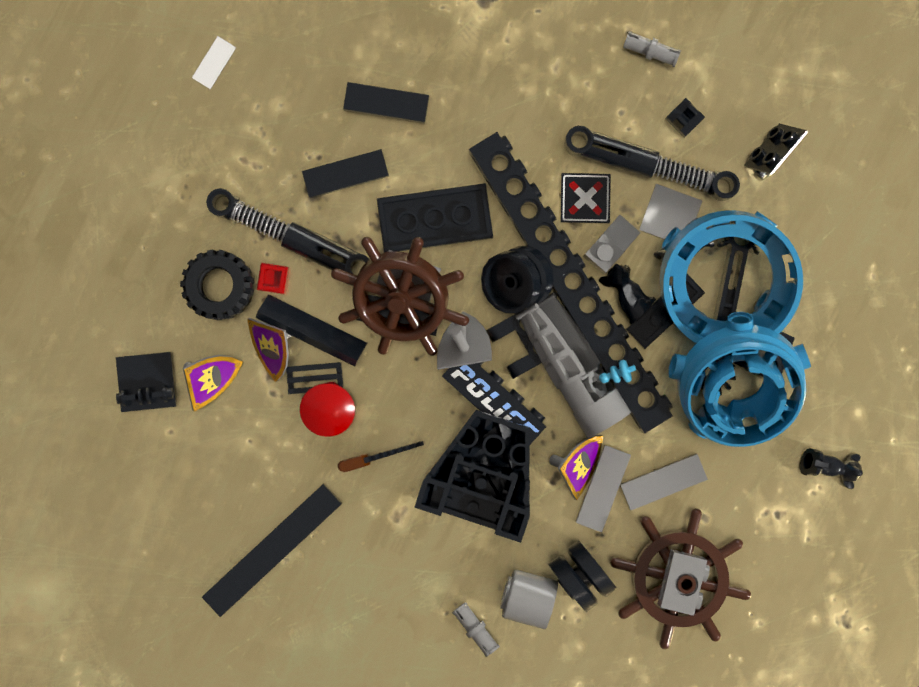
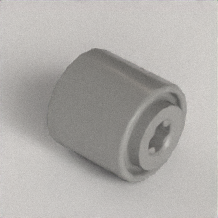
(529, 599)

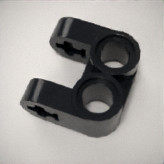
(526, 362)

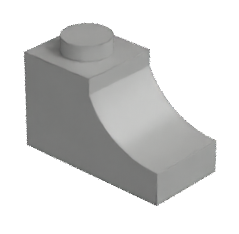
(611, 244)

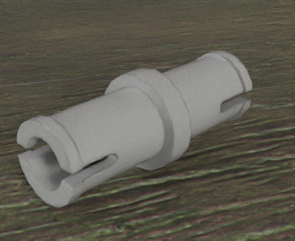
(651, 48)
(475, 629)

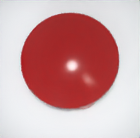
(327, 409)

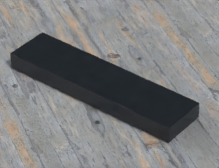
(311, 330)

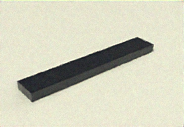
(271, 550)

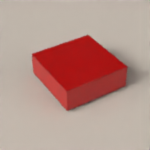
(272, 278)

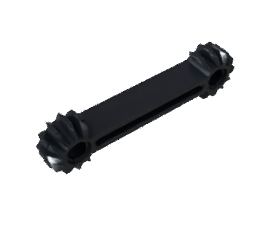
(728, 299)

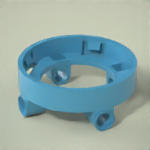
(774, 306)

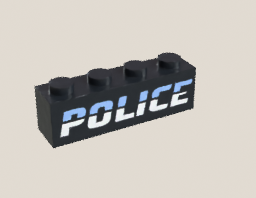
(489, 396)

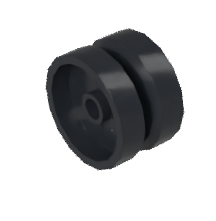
(517, 279)
(581, 576)

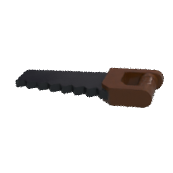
(365, 459)

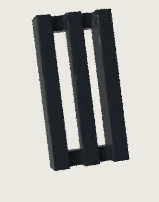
(291, 380)

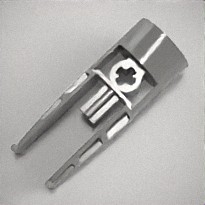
(572, 366)

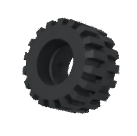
(194, 278)

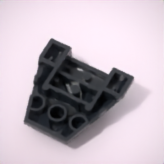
(483, 476)

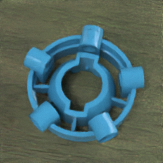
(768, 406)

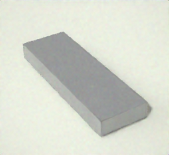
(663, 481)
(603, 488)

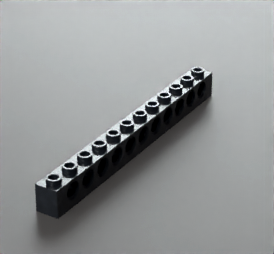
(483, 155)

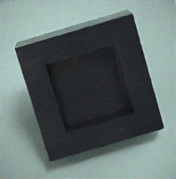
(685, 117)

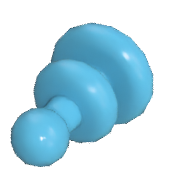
(616, 374)

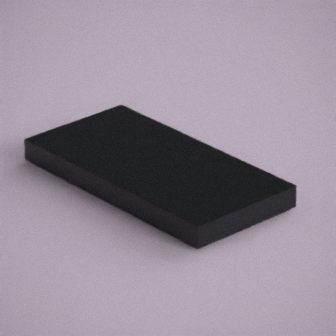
(436, 217)

